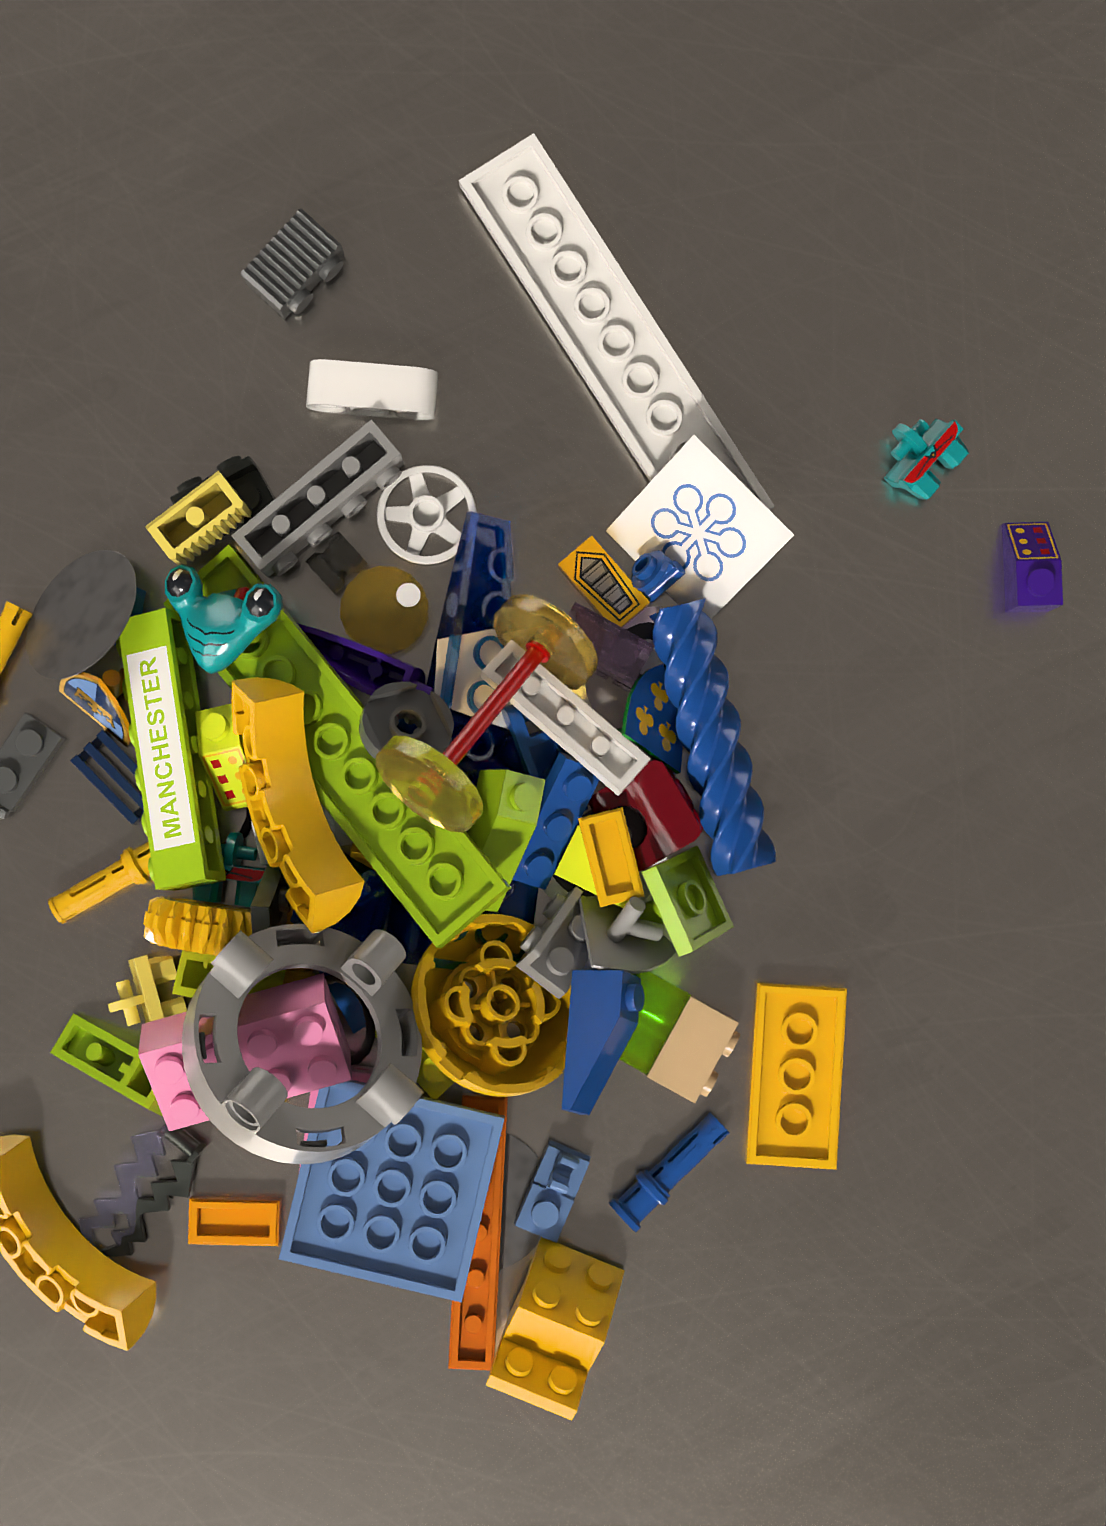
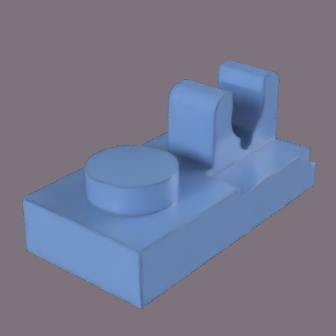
(552, 1190)

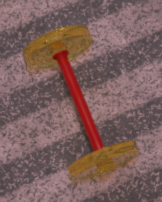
(430, 779)

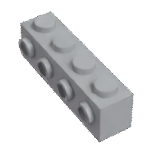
(319, 499)

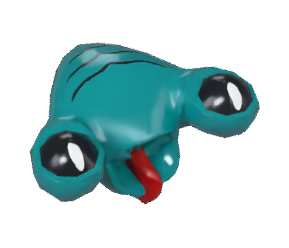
(222, 623)

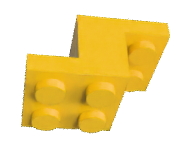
(556, 1328)

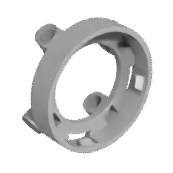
(251, 1103)

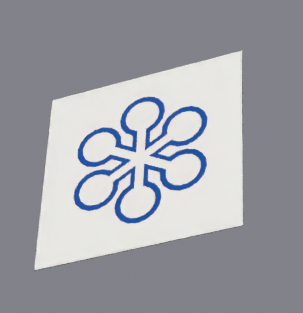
(705, 523)

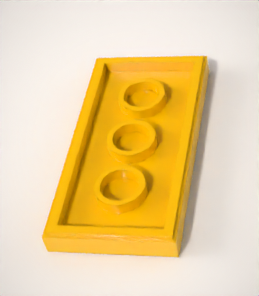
(796, 1075)

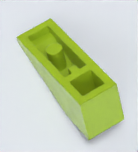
(507, 819)
(106, 1060)

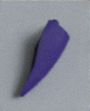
(362, 665)

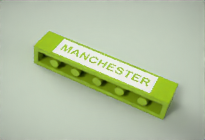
(169, 773)

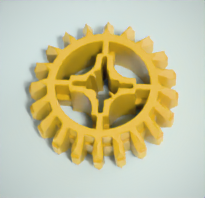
(194, 924)

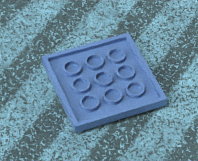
(402, 1202)

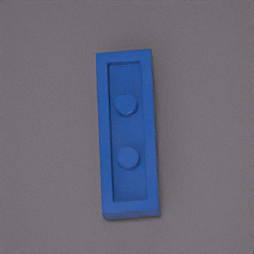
(563, 802)

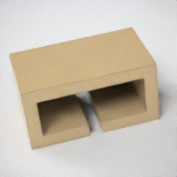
(694, 1049)

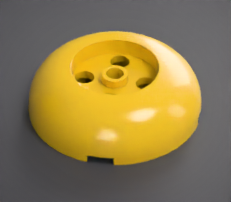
(445, 1012)

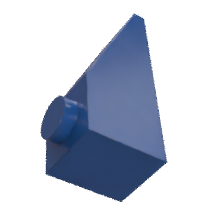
(600, 1025)

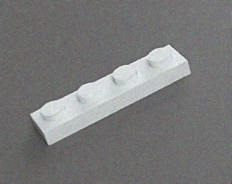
(570, 722)

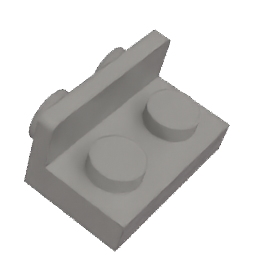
(557, 946)

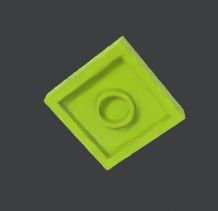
(686, 901)

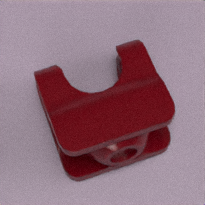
(665, 806)

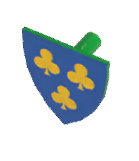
(651, 719)

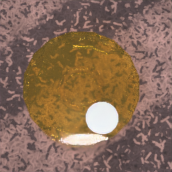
(385, 609)

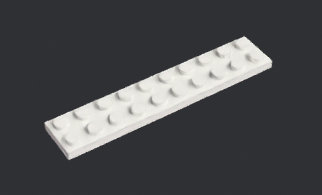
(596, 311)

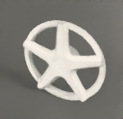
(424, 514)

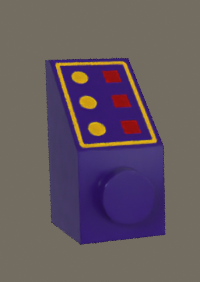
(1031, 567)

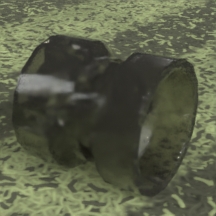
(336, 562)

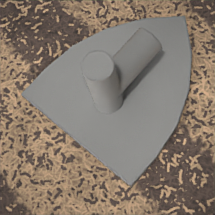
(620, 939)

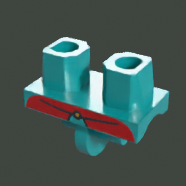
(919, 450)
(246, 876)

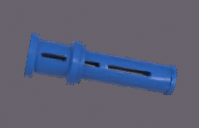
(654, 1185)

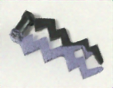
(130, 1203)

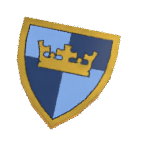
(98, 700)

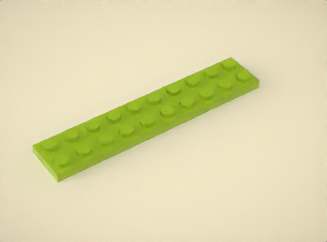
(430, 870)

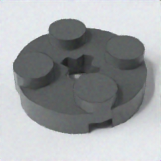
(404, 701)

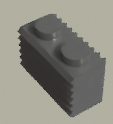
(294, 264)

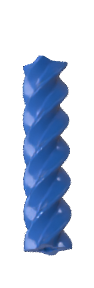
(710, 732)

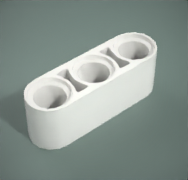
(372, 389)

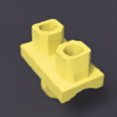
(146, 975)

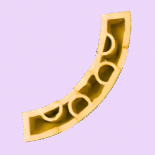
(286, 802)
(60, 1261)

